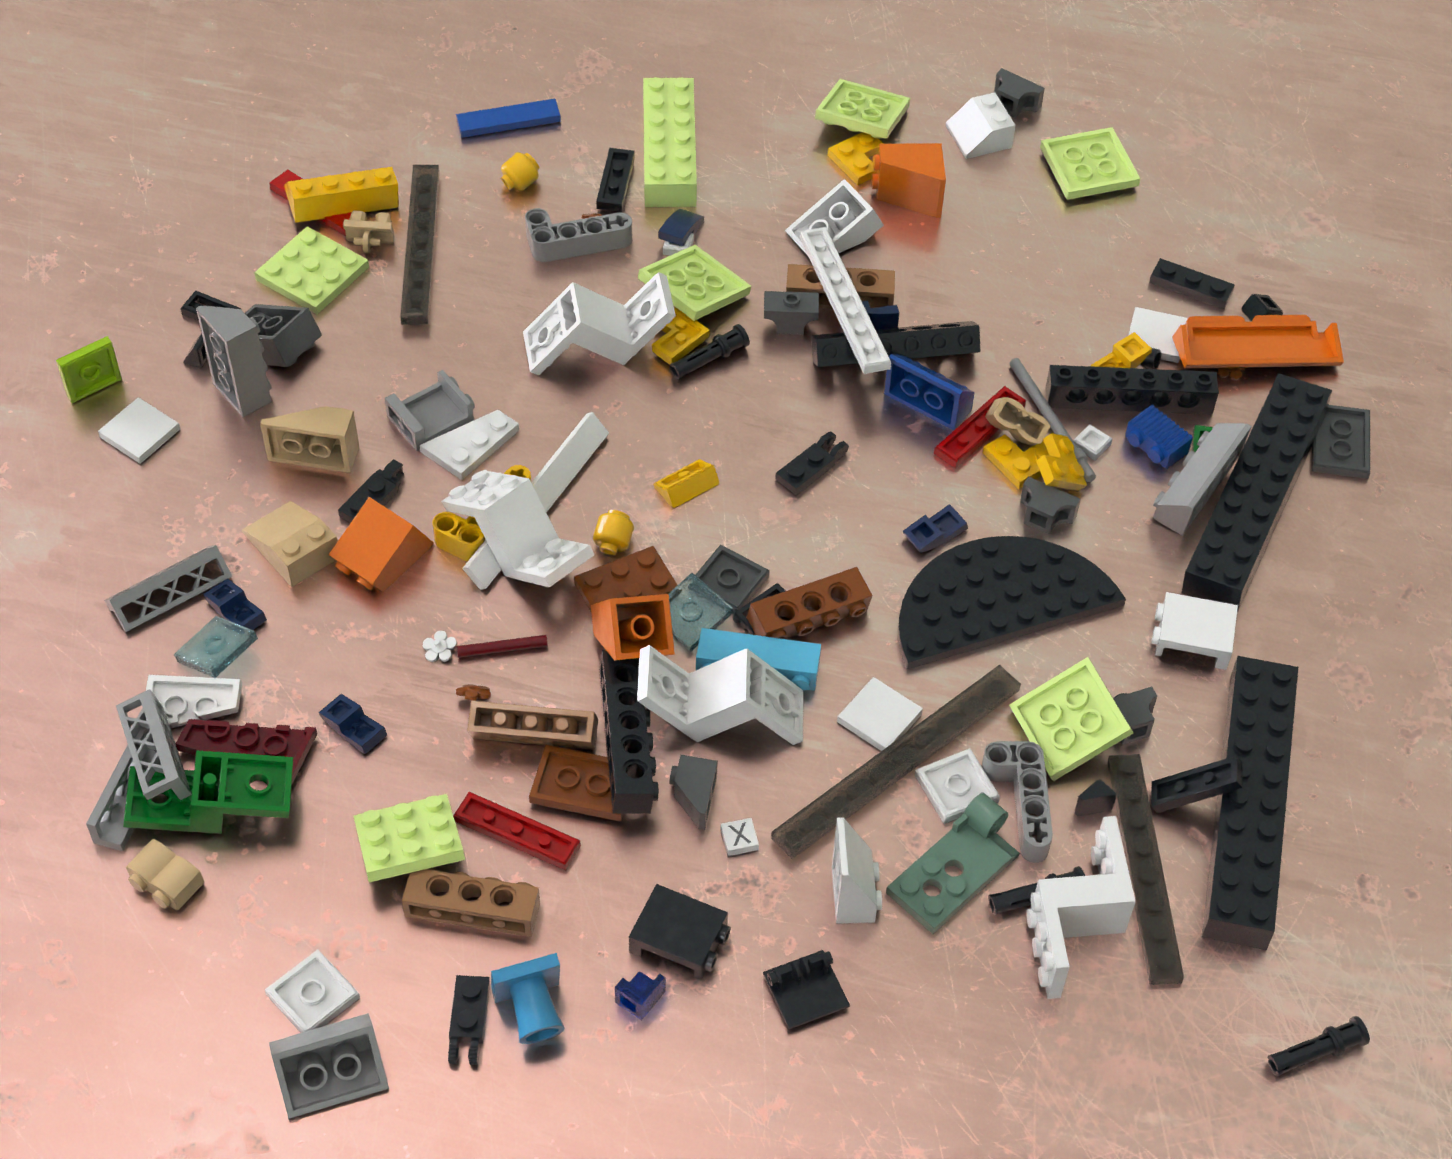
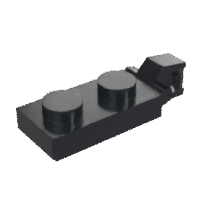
(379, 486)

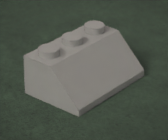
(328, 1065)

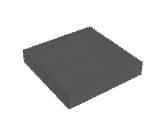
(732, 576)

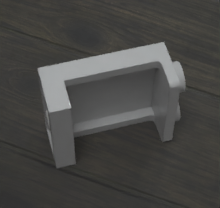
(431, 411)

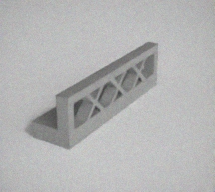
(163, 577)
(163, 743)
(108, 815)

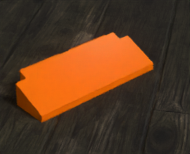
(1259, 343)

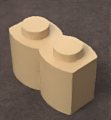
(1012, 417)
(164, 875)

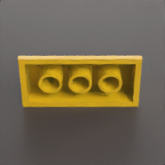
(342, 194)

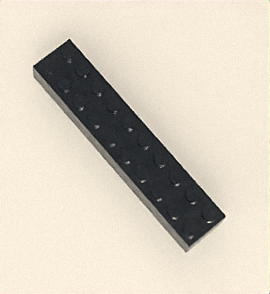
(1256, 492)
(1252, 819)

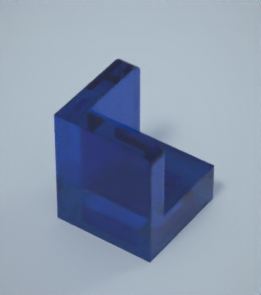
(640, 993)

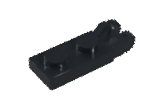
(811, 464)
(468, 1016)

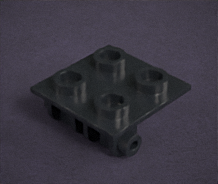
(806, 988)

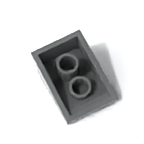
(284, 332)

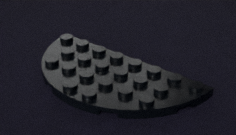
(997, 593)

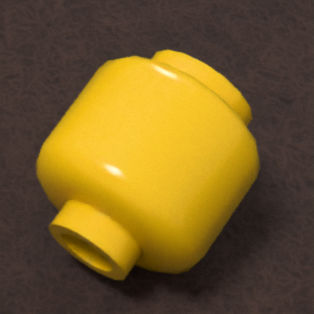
(519, 171)
(613, 532)

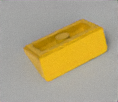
(687, 483)

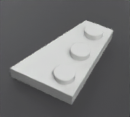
(470, 444)
(195, 697)

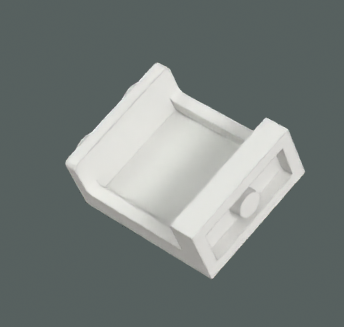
(1196, 627)

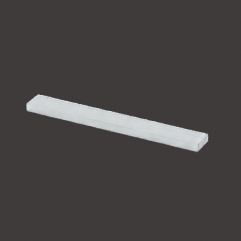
(845, 301)
(548, 485)

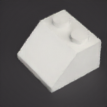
(982, 126)

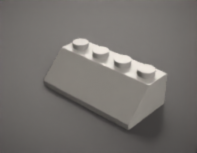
(235, 357)
(1200, 475)

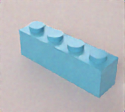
(791, 658)

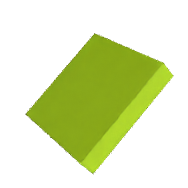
(89, 369)

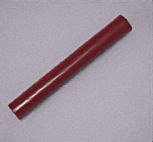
(502, 646)

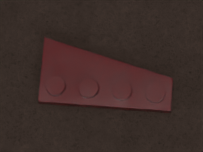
(247, 739)

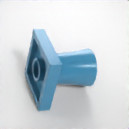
(528, 988)

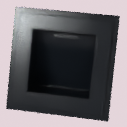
(1260, 305)
(197, 353)
(1095, 799)

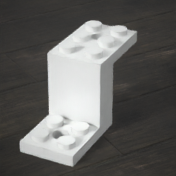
(598, 323)
(517, 528)
(720, 695)
(1080, 907)

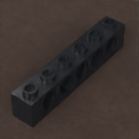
(906, 341)
(1131, 389)
(627, 738)

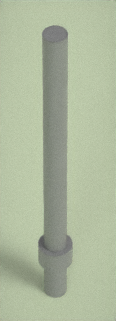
(1049, 414)

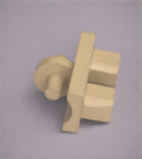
(369, 232)

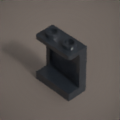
(680, 930)

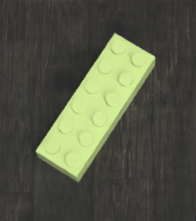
(669, 142)

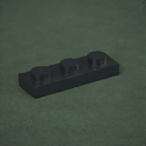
(615, 179)
(1192, 283)
(1197, 784)

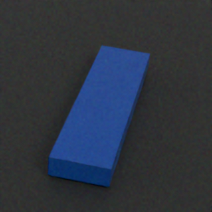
(508, 118)

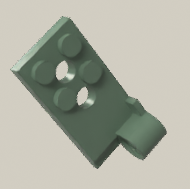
(969, 846)

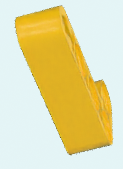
(460, 535)

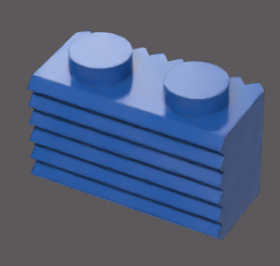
(1158, 437)

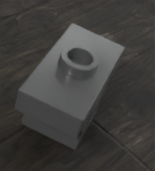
(1017, 93)
(791, 310)
(1047, 505)
(1137, 711)

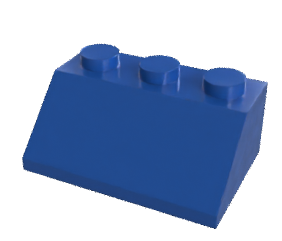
(928, 392)

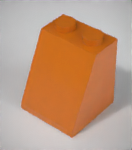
(911, 176)
(379, 546)
(633, 623)

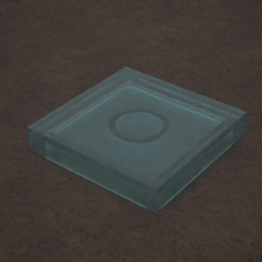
(695, 607)
(215, 646)

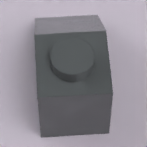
(694, 786)

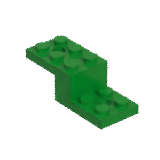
(217, 787)

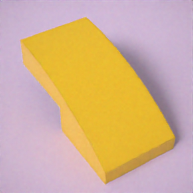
(1126, 353)

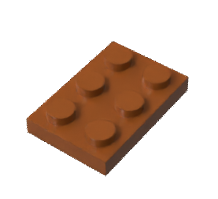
(629, 576)
(573, 783)

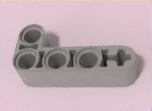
(575, 237)
(1027, 801)

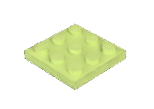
(862, 108)
(1089, 163)
(311, 270)
(697, 282)
(1071, 718)
(408, 837)

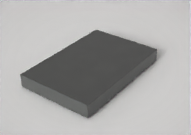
(1343, 443)

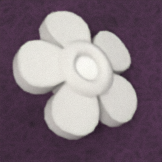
(439, 647)

